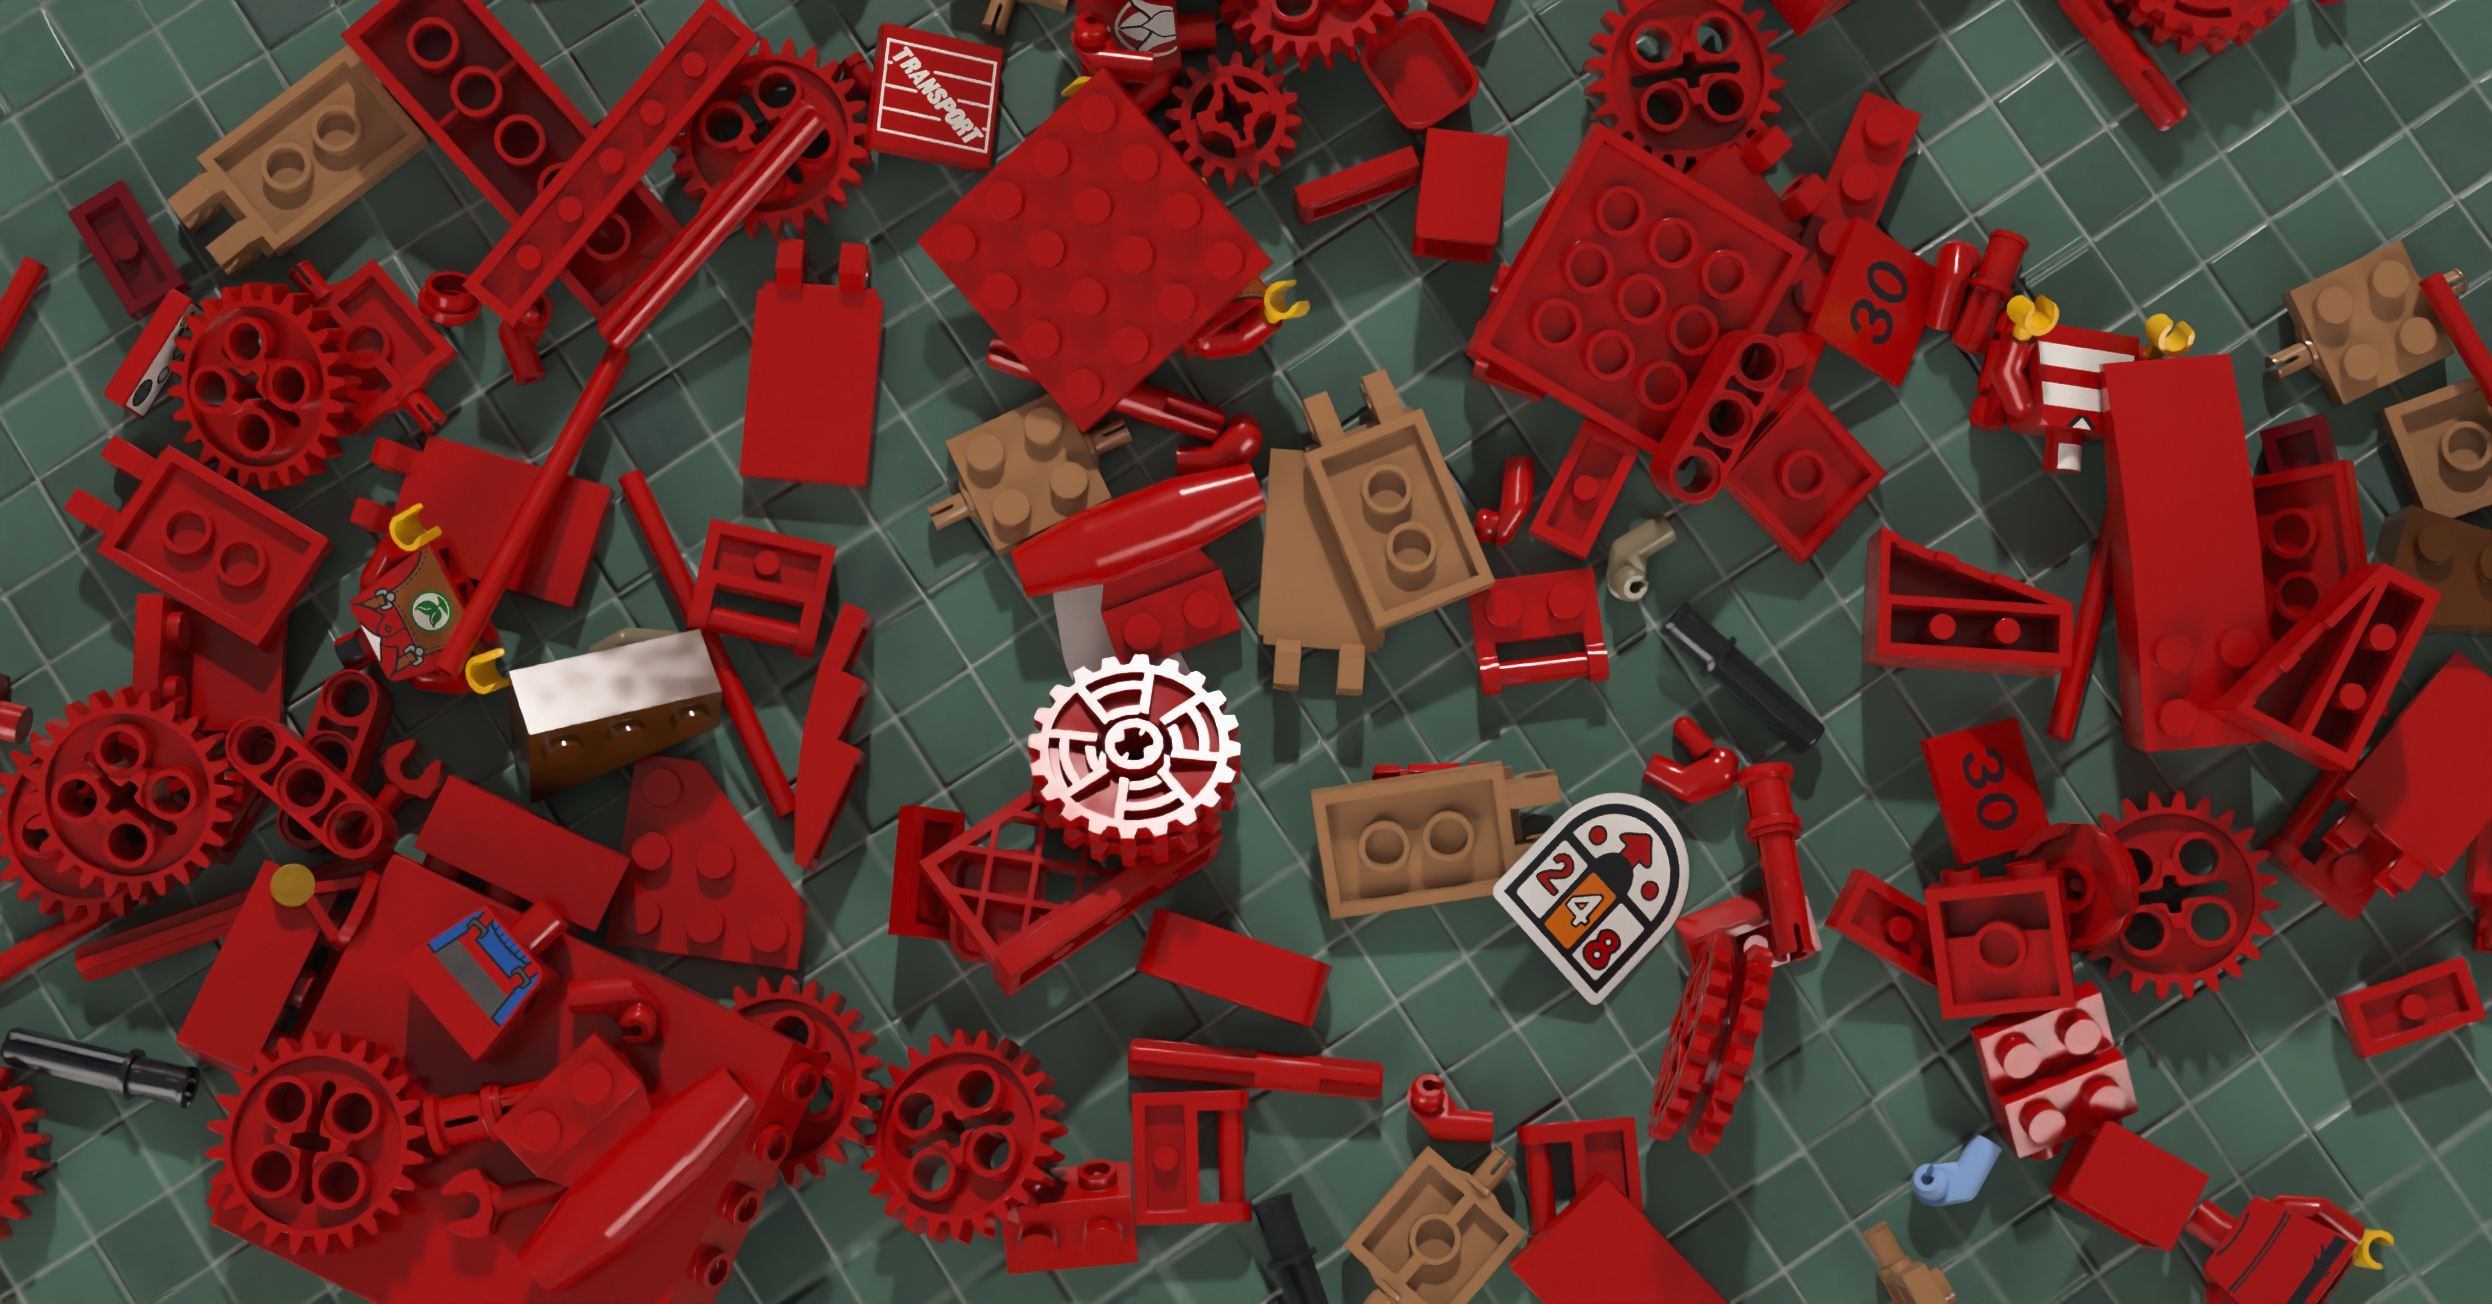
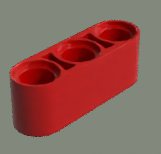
(1745, 403)
(333, 728)
(282, 782)
(1233, 967)

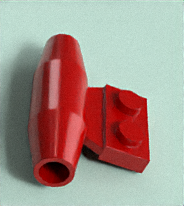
(1148, 557)
(620, 1158)

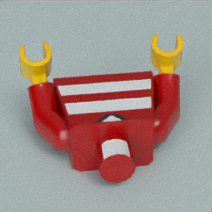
(2052, 375)

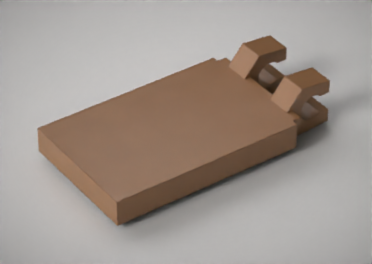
(298, 162)
(2444, 448)
(1393, 507)
(1307, 584)
(1424, 835)

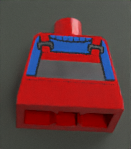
(486, 975)

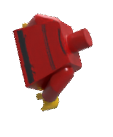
(2281, 1249)

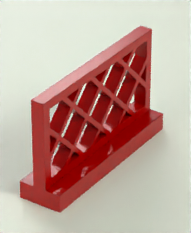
(1066, 925)

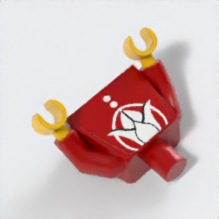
(1150, 28)

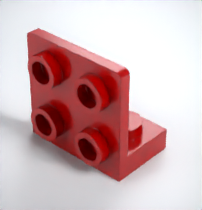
(206, 665)

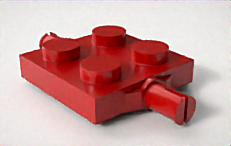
(392, 342)

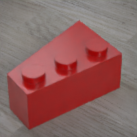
(1955, 617)
(2334, 668)
(520, 854)
(257, 978)

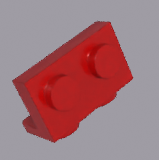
(1079, 1221)

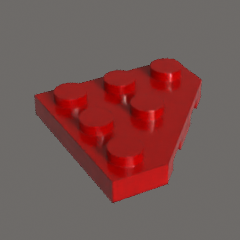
(701, 875)

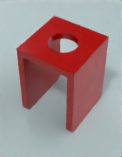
(1460, 196)
(2129, 1185)

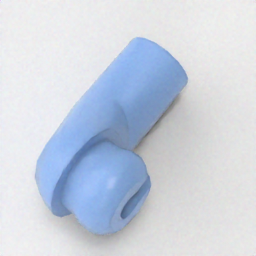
(1958, 1180)

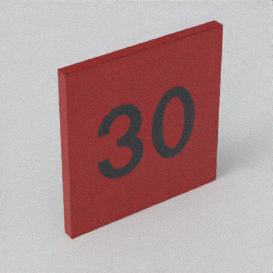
(1874, 302)
(1985, 789)

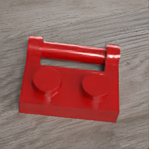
(763, 568)
(1538, 610)
(2334, 879)
(1594, 1147)
(1169, 1157)

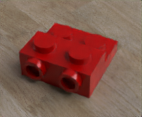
(2001, 941)
(2053, 1074)

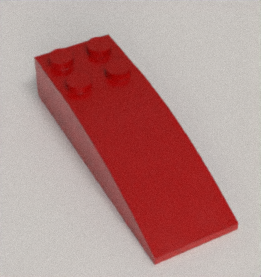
(504, 128)
(2181, 548)

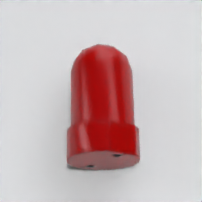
(855, 67)
(1692, 737)

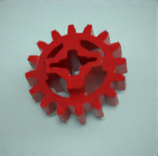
(1254, 110)

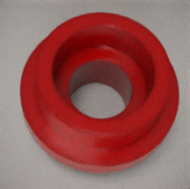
(447, 301)

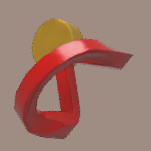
(296, 886)

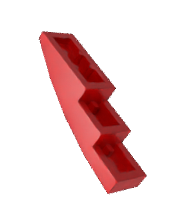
(826, 763)

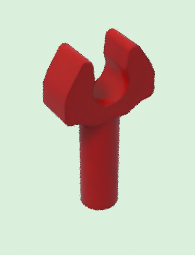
(399, 787)
(496, 1199)

